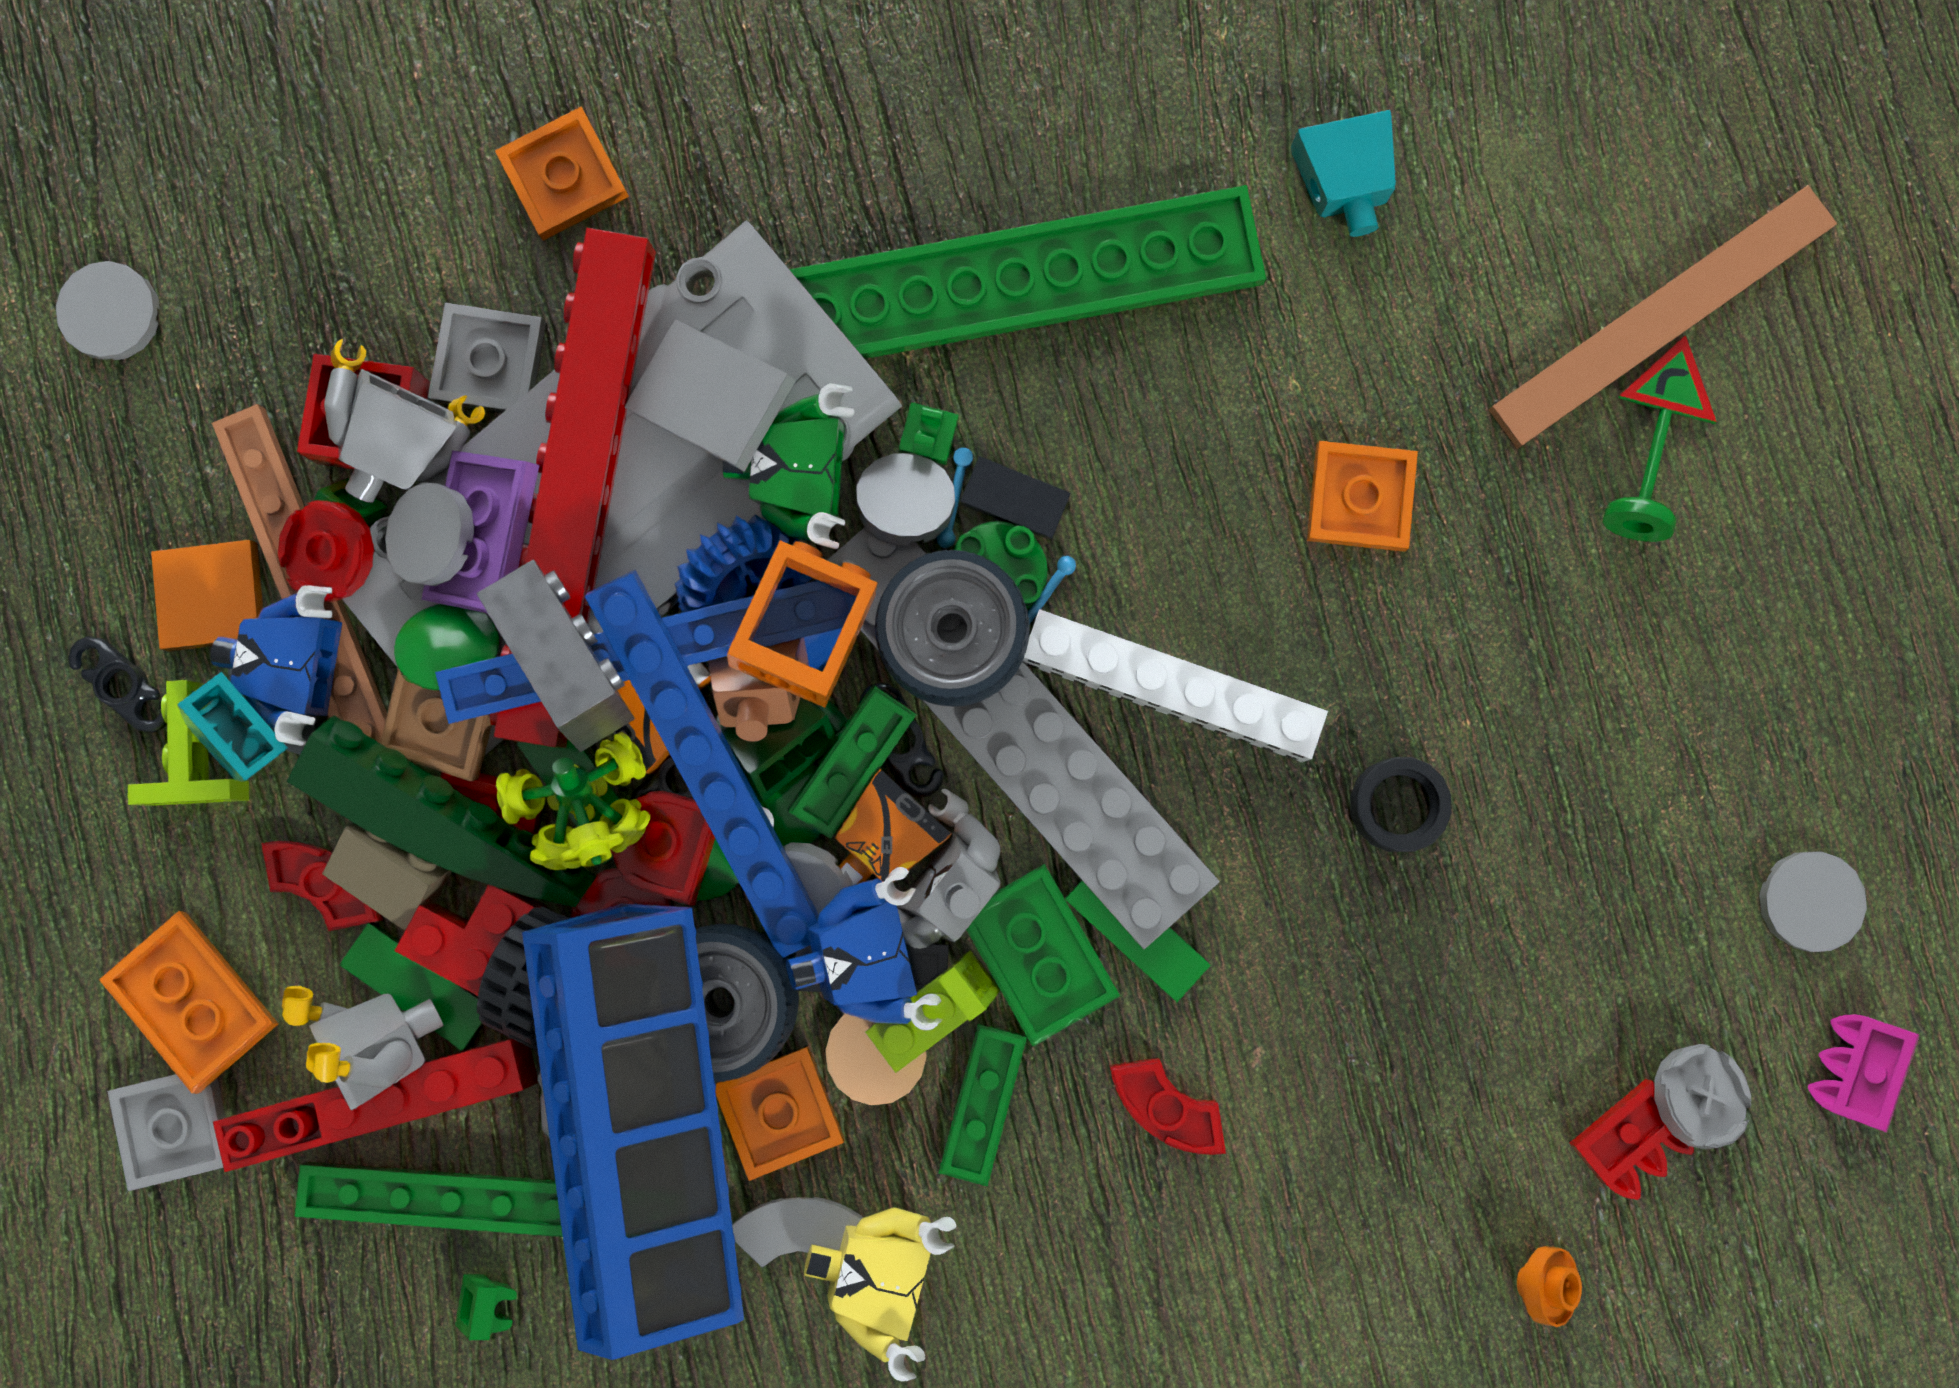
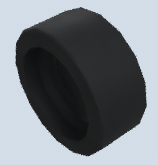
(1439, 804)

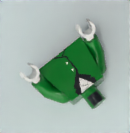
(800, 467)

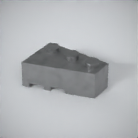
(557, 654)

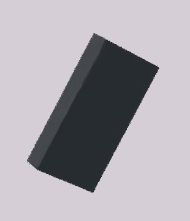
(1015, 498)

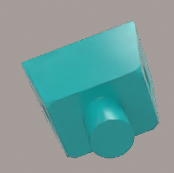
(1348, 167)
(230, 728)

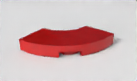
(299, 870)
(1165, 1111)

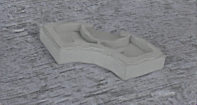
(792, 1226)

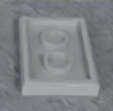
(710, 394)

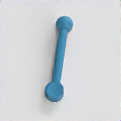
(963, 459)
(1066, 565)

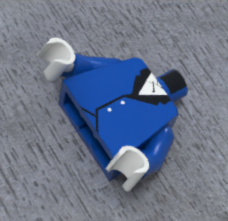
(285, 661)
(864, 956)

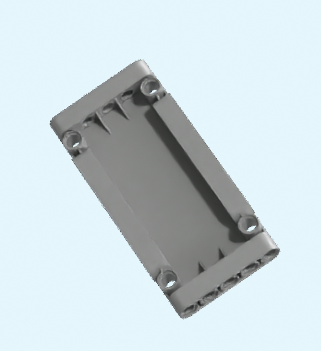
(662, 484)

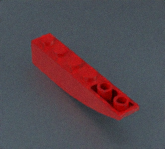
(326, 1117)

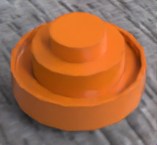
(1550, 1286)

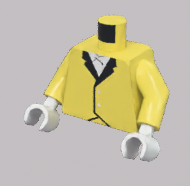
(880, 1279)

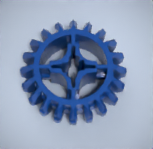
(732, 564)

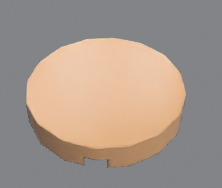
(862, 1070)

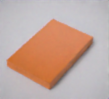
(188, 1002)

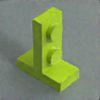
(185, 762)
(964, 994)

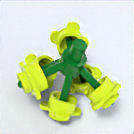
(578, 794)

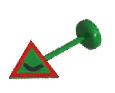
(1672, 387)

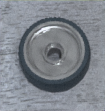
(942, 589)
(762, 995)

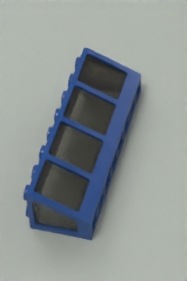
(633, 1127)

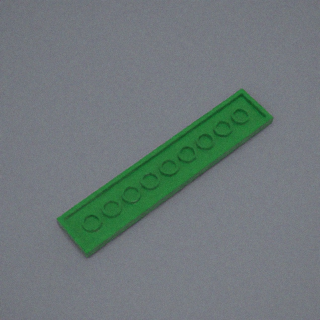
(1041, 273)

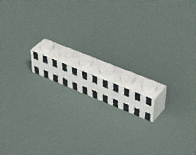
(1174, 687)

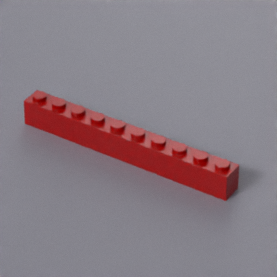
(584, 435)

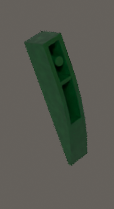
(425, 814)

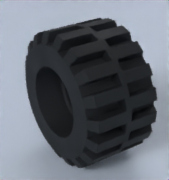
(504, 988)

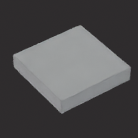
(486, 357)
(166, 1130)

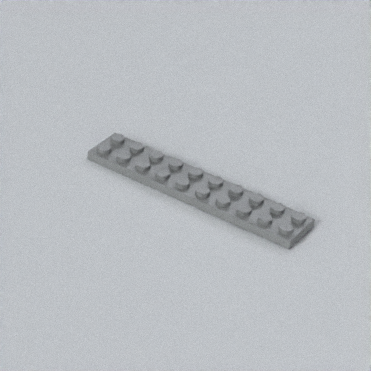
(1060, 780)

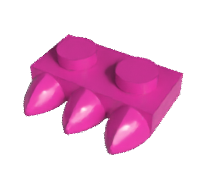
(1870, 1071)

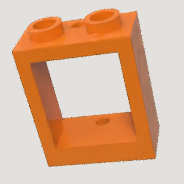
(780, 669)

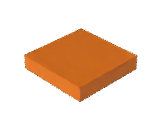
(561, 173)
(1362, 496)
(205, 592)
(779, 1113)

